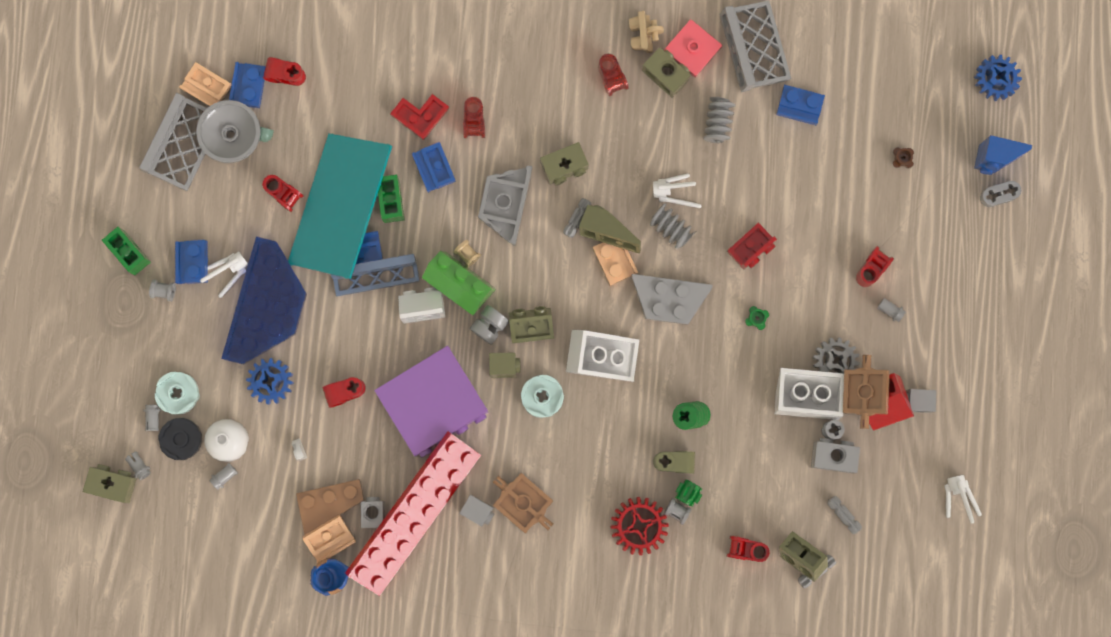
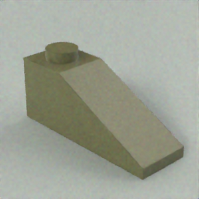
(604, 227)

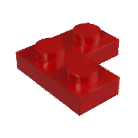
(420, 121)

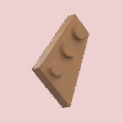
(325, 503)

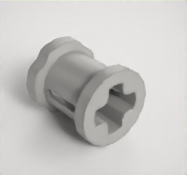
(162, 290)
(834, 423)
(677, 511)

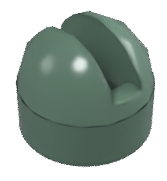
(266, 134)

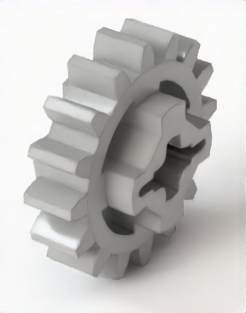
(831, 353)

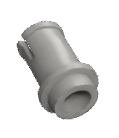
(891, 310)
(151, 417)
(139, 467)
(223, 476)

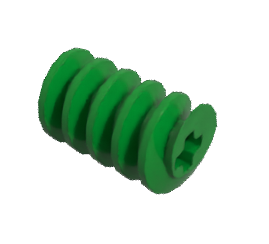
(691, 415)

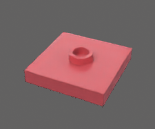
(693, 47)

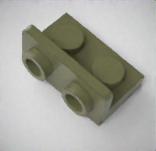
(531, 324)

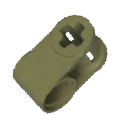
(678, 462)

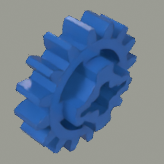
(991, 70)
(261, 384)

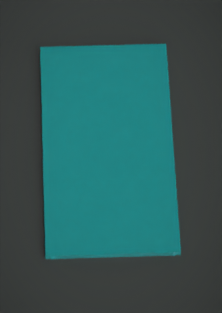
(339, 205)

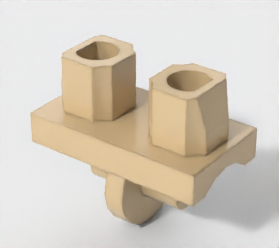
(648, 32)

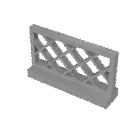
(738, 45)
(163, 137)

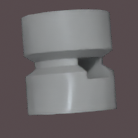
(489, 324)

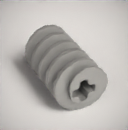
(718, 120)
(671, 227)

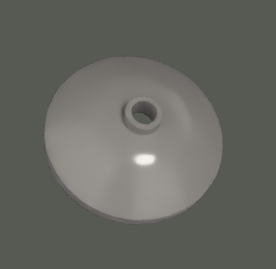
(222, 119)

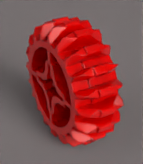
(656, 519)

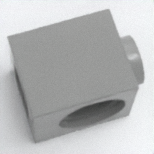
(922, 400)
(477, 511)
(366, 521)

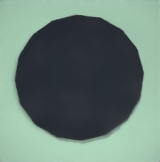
(180, 439)

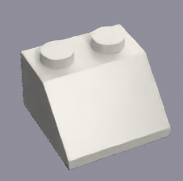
(421, 306)

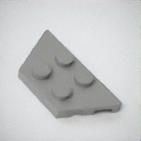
(504, 202)
(669, 298)

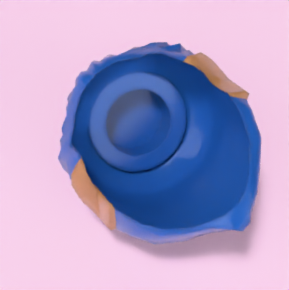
(329, 576)

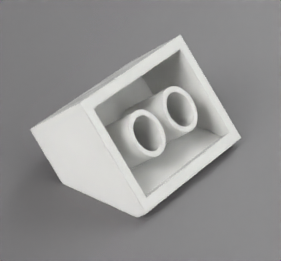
(809, 394)

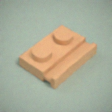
(205, 85)
(614, 262)
(329, 539)

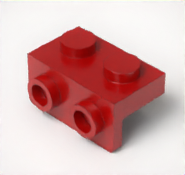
(751, 246)

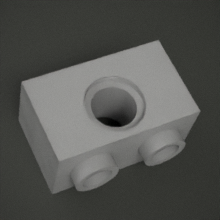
(848, 456)

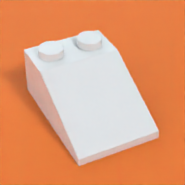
(602, 355)

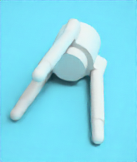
(662, 188)
(235, 263)
(960, 486)

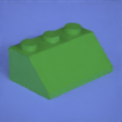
(457, 282)

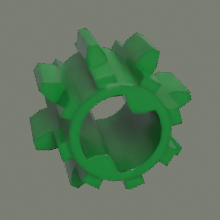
(688, 493)

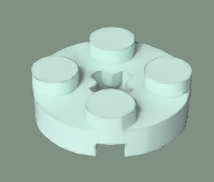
(537, 385)
(176, 405)

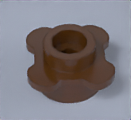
(907, 153)

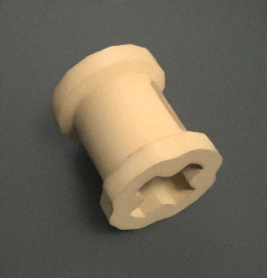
(467, 253)

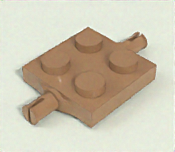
(866, 392)
(523, 503)

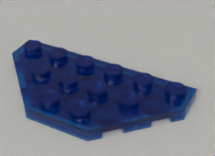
(267, 304)

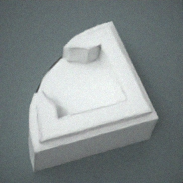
(299, 451)

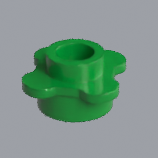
(762, 314)

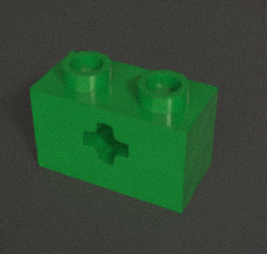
(391, 199)
(126, 251)

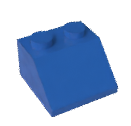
(998, 153)

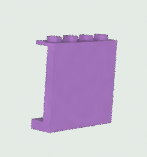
(431, 401)

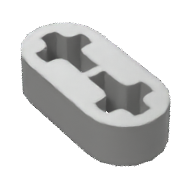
(1001, 199)

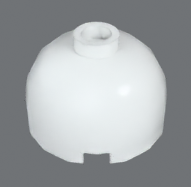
(226, 440)

